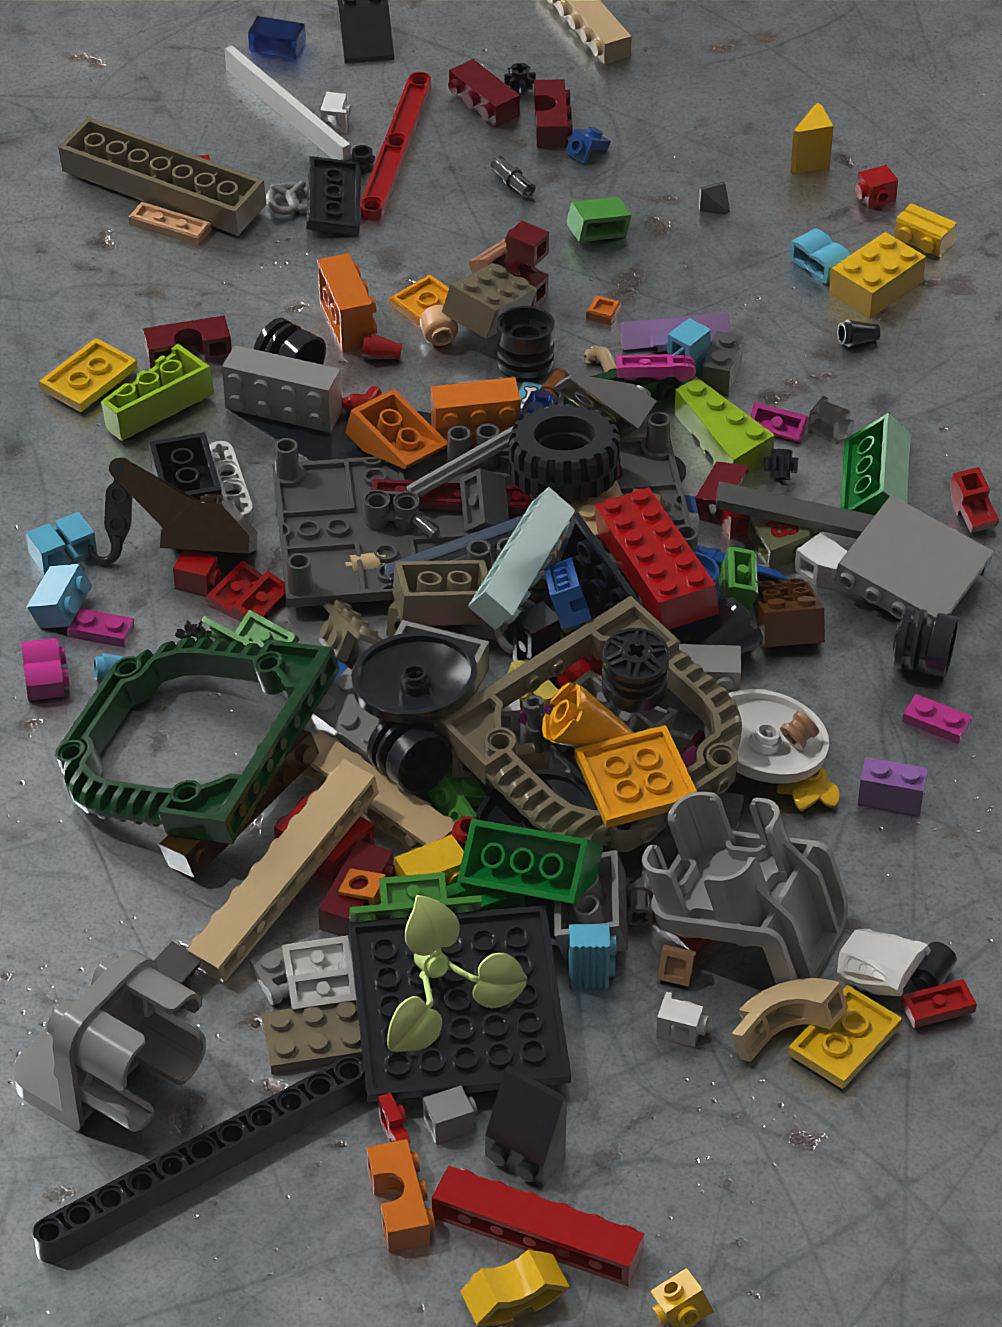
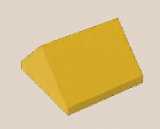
(812, 142)

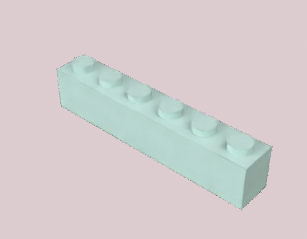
(521, 559)

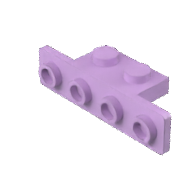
(655, 331)

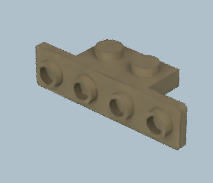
(344, 628)

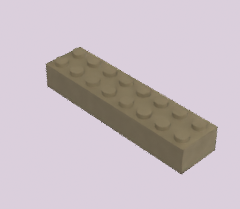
(162, 175)

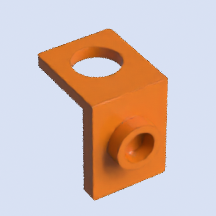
(370, 892)

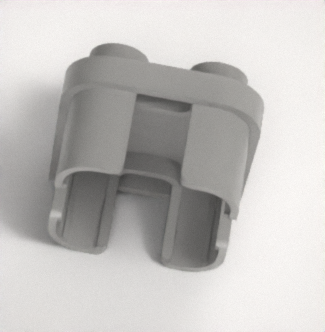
(749, 886)
(103, 1036)

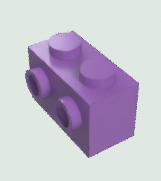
(892, 786)

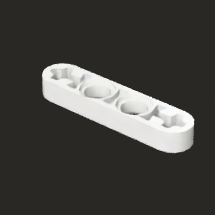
(234, 481)

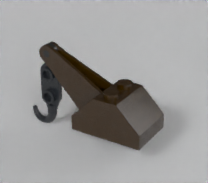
(185, 521)

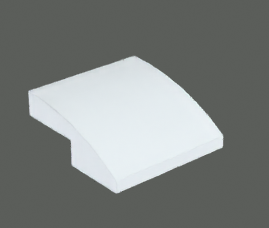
(319, 972)

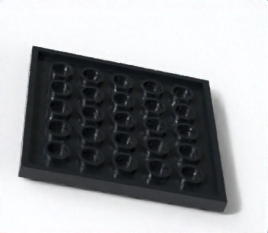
(473, 1039)

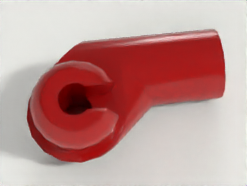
(356, 400)

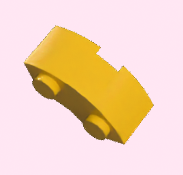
(511, 1288)

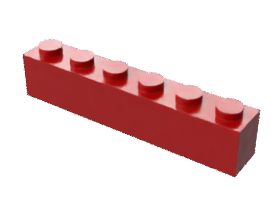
(538, 1225)

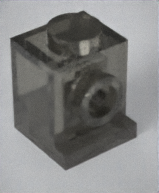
(829, 421)

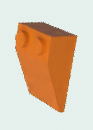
(393, 431)

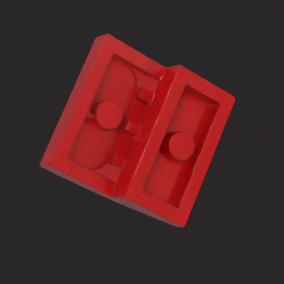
(246, 590)

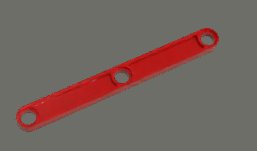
(392, 157)

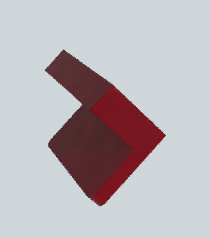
(721, 472)

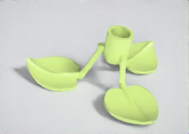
(426, 931)

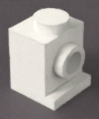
(336, 111)
(681, 1021)

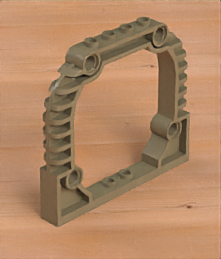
(491, 749)

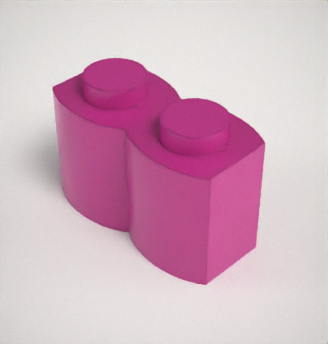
(43, 669)

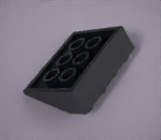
(597, 573)

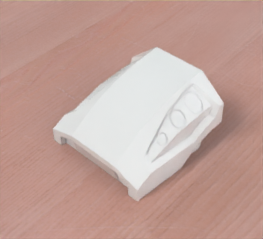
(879, 961)

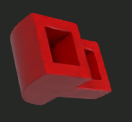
(971, 499)

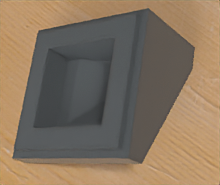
(714, 198)

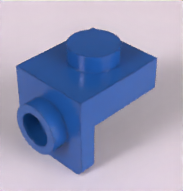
(585, 141)

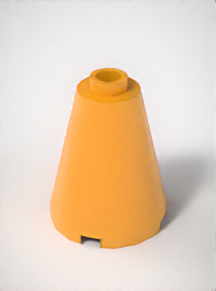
(580, 719)

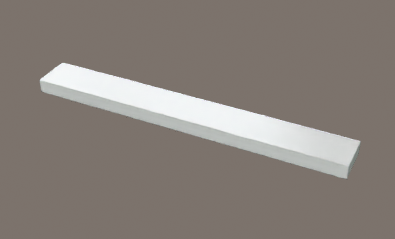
(286, 105)

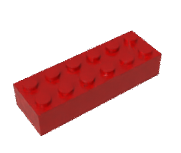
(656, 559)

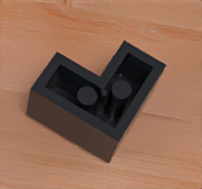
(535, 632)

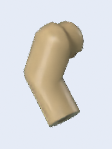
(600, 355)

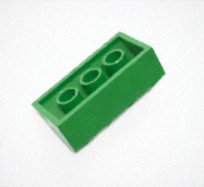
(875, 465)
(529, 861)

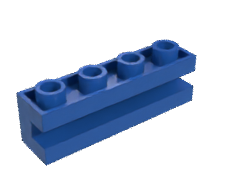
(567, 594)

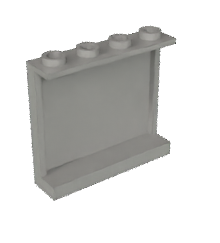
(911, 562)

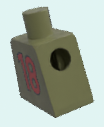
(777, 541)

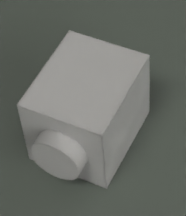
(449, 1114)

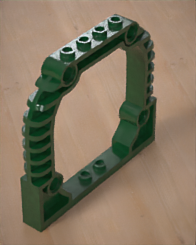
(193, 810)

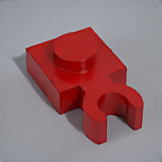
(392, 1118)

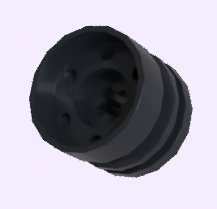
(290, 340)
(525, 342)
(925, 641)
(635, 670)
(409, 755)

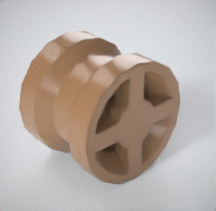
(799, 730)

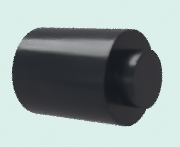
(934, 967)

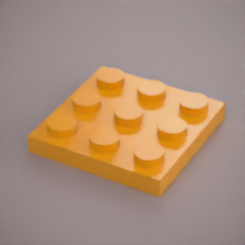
(634, 775)

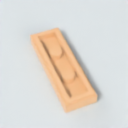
(170, 223)

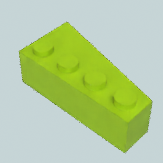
(157, 393)
(721, 426)

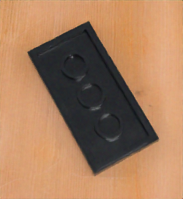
(333, 195)

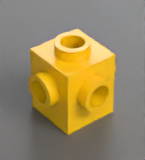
(681, 1301)

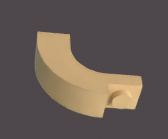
(787, 1005)

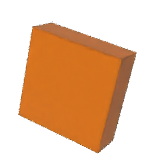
(603, 310)

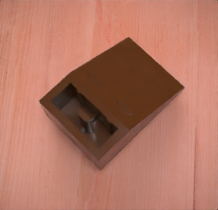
(789, 613)

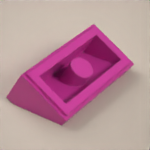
(781, 422)

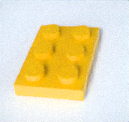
(88, 374)
(850, 1043)

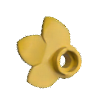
(811, 790)

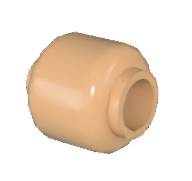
(437, 327)

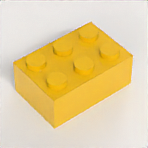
(877, 274)

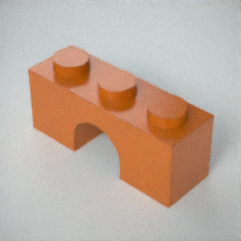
(394, 1171)

